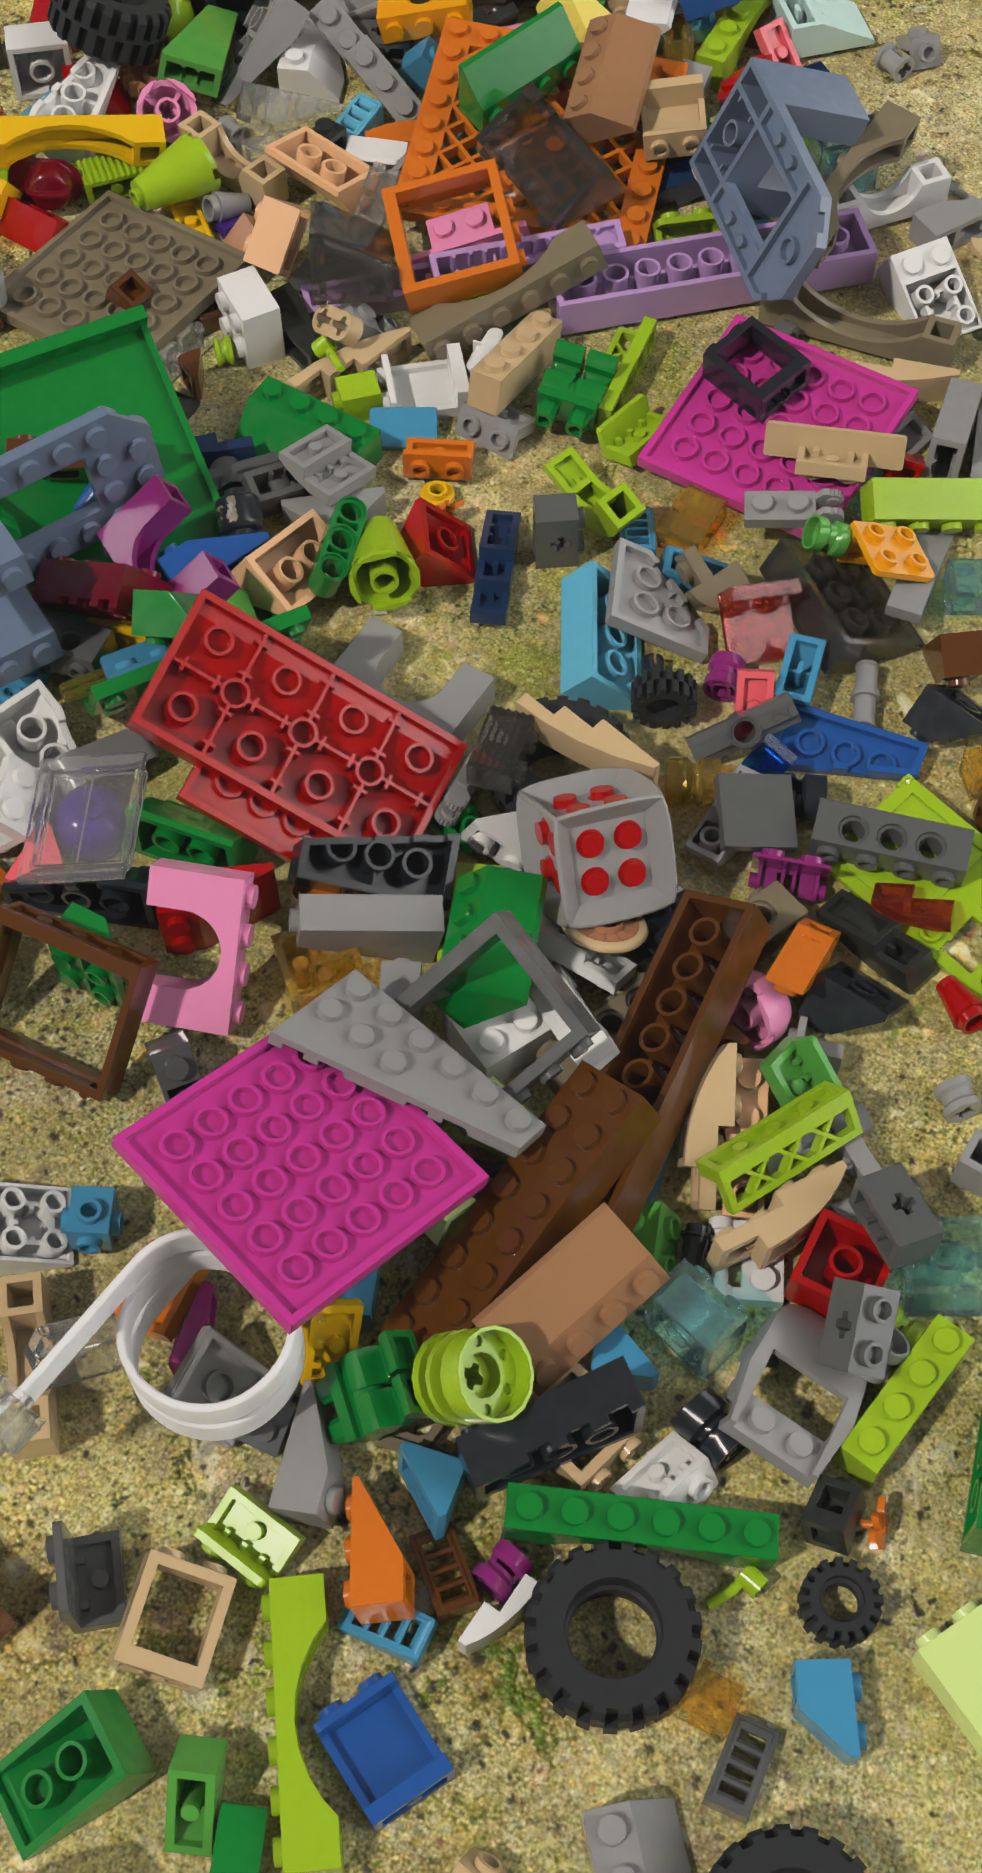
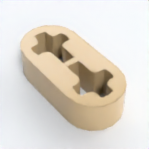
(339, 320)

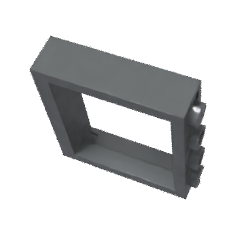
(505, 927)

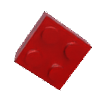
(834, 1249)

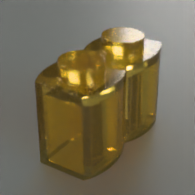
(679, 40)
(693, 519)

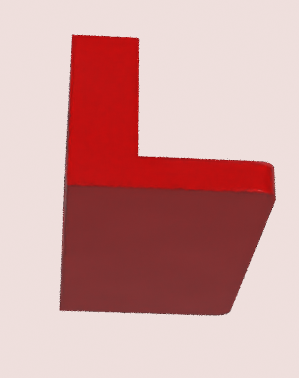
(29, 224)

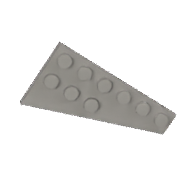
(401, 1059)

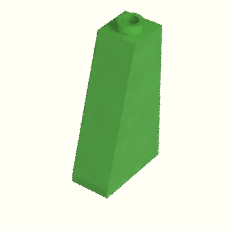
(200, 51)

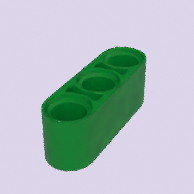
(337, 560)

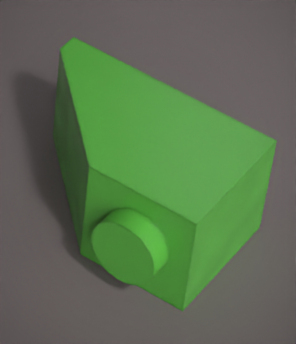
(194, 1794)

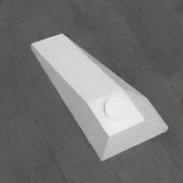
(312, 66)
(80, 93)
(34, 726)

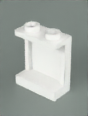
(426, 383)

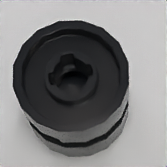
(807, 795)
(699, 1424)

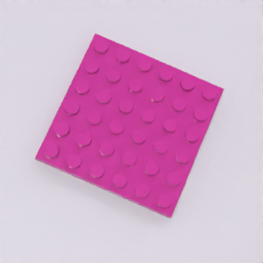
(721, 446)
(297, 1175)

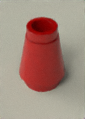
(961, 1004)

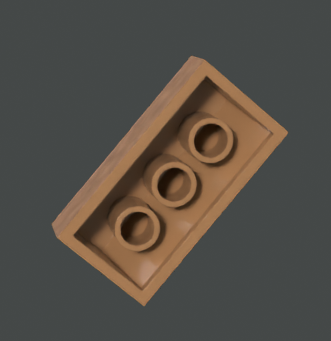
(611, 77)
(576, 1294)

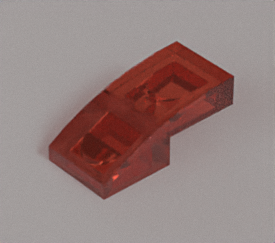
(900, 904)

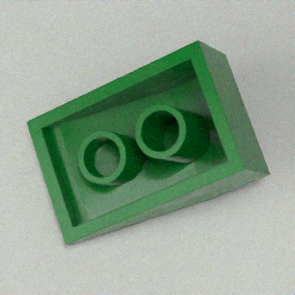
(72, 1771)

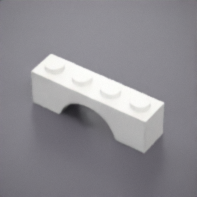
(916, 189)

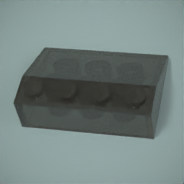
(841, 606)

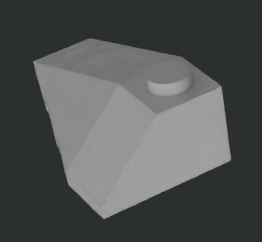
(270, 31)

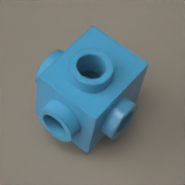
(92, 1219)

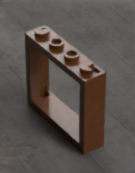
(95, 949)

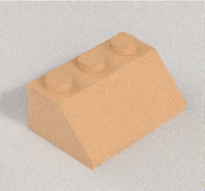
(321, 166)
(280, 568)

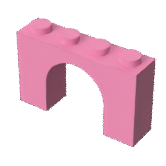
(225, 902)

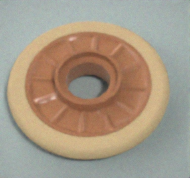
(614, 938)

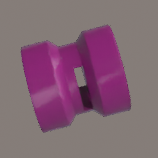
(721, 681)
(502, 1571)

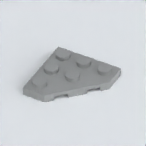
(651, 605)

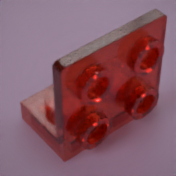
(758, 619)

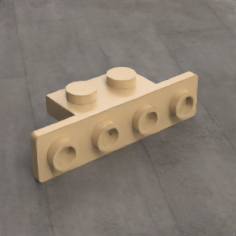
(833, 450)

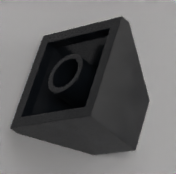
(944, 715)
(848, 1000)

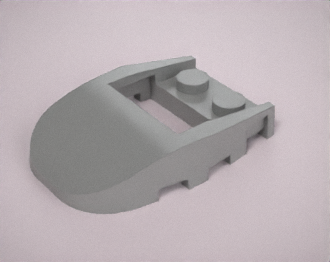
(796, 1338)

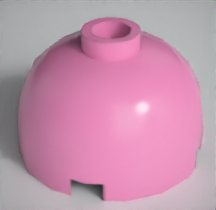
(169, 99)
(762, 1012)

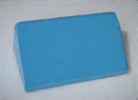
(403, 422)

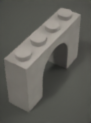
(453, 709)

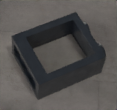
(774, 392)

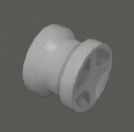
(234, 131)
(958, 1098)

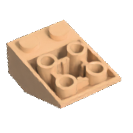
(276, 235)

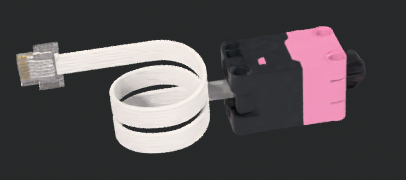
(150, 1285)

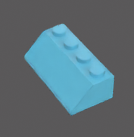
(594, 657)

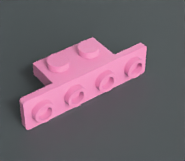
(463, 229)

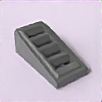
(726, 1803)

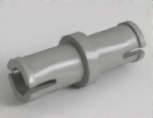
(865, 694)

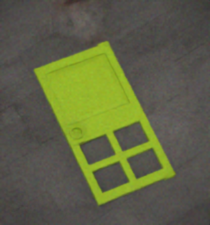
(916, 801)

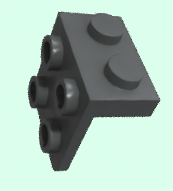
(89, 1578)

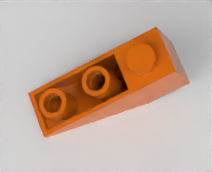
(803, 957)
(380, 1576)

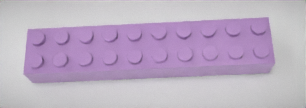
(696, 276)

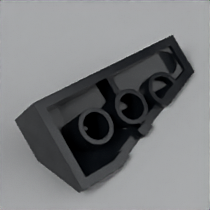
(116, 900)

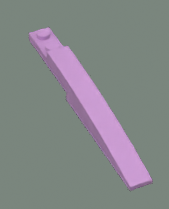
(607, 234)

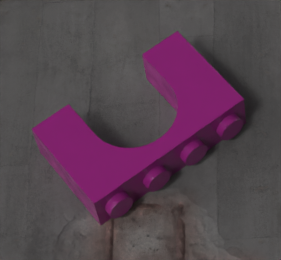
(142, 526)

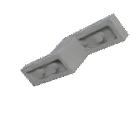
(365, 60)

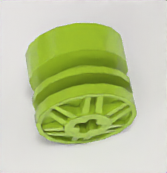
(473, 1376)

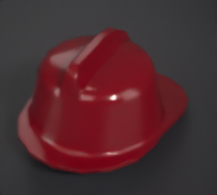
(46, 182)

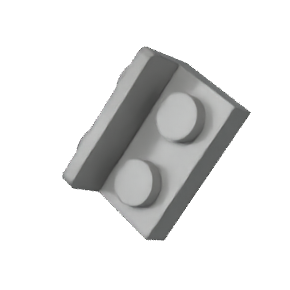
(495, 433)

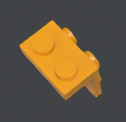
(888, 551)

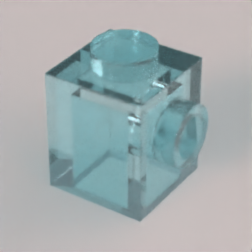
(962, 586)

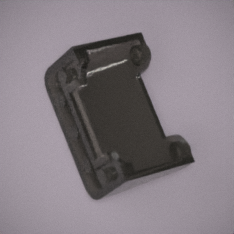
(547, 161)
(349, 257)

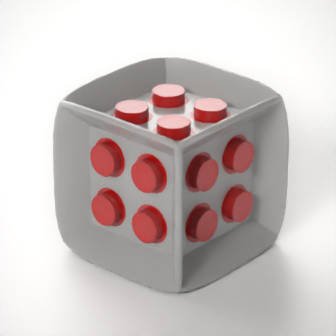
(600, 844)

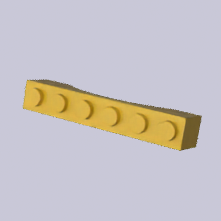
(126, 137)

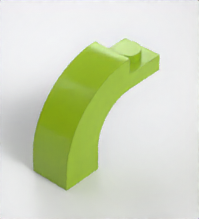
(605, 508)

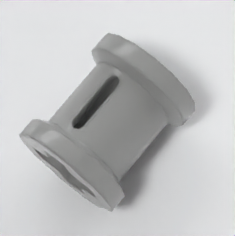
(894, 62)

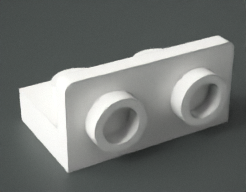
(670, 1473)

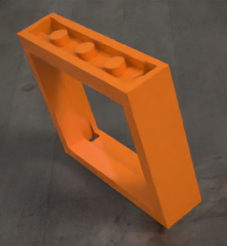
(465, 282)

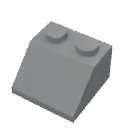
(635, 1837)

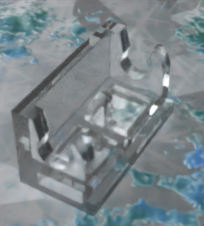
(93, 1360)

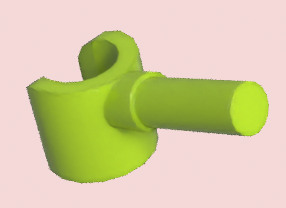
(324, 347)
(749, 1580)

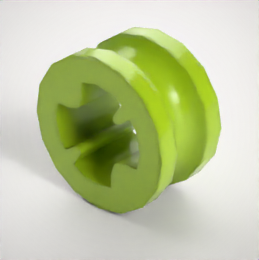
(223, 351)

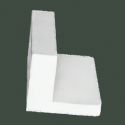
(376, 149)

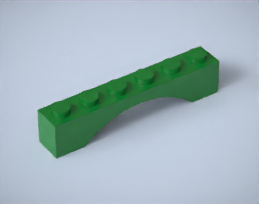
(694, 1530)

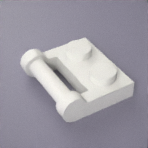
(757, 1286)

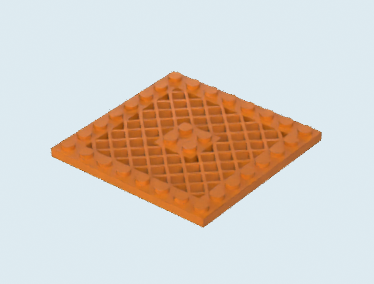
(439, 103)

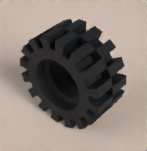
(664, 697)
(820, 1622)

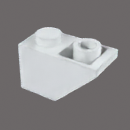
(496, 838)

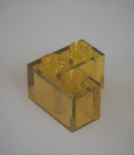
(306, 973)

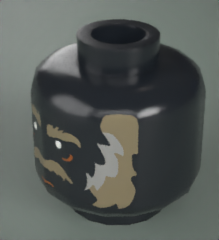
(238, 512)

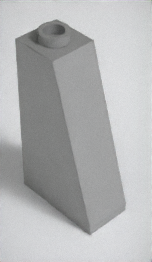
(953, 429)
(373, 922)

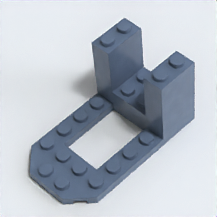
(762, 167)
(118, 462)

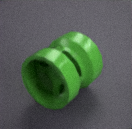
(826, 536)

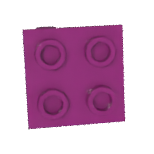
(809, 870)

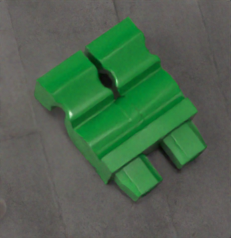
(568, 396)
(359, 1391)

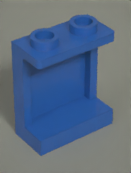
(382, 1750)

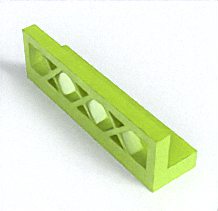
(631, 365)
(774, 1133)

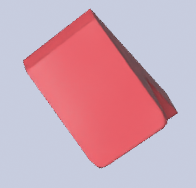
(775, 40)
(752, 688)

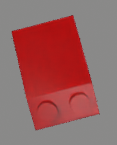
(188, 932)

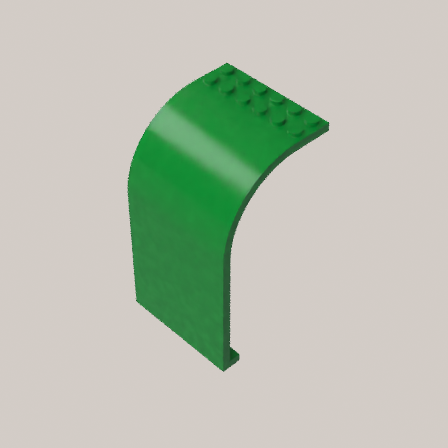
(119, 368)

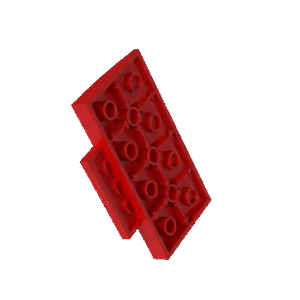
(288, 738)

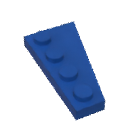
(849, 748)

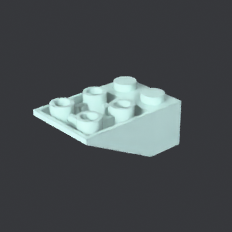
(822, 25)

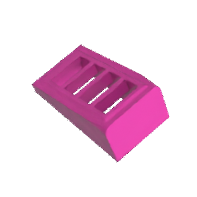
(200, 1314)

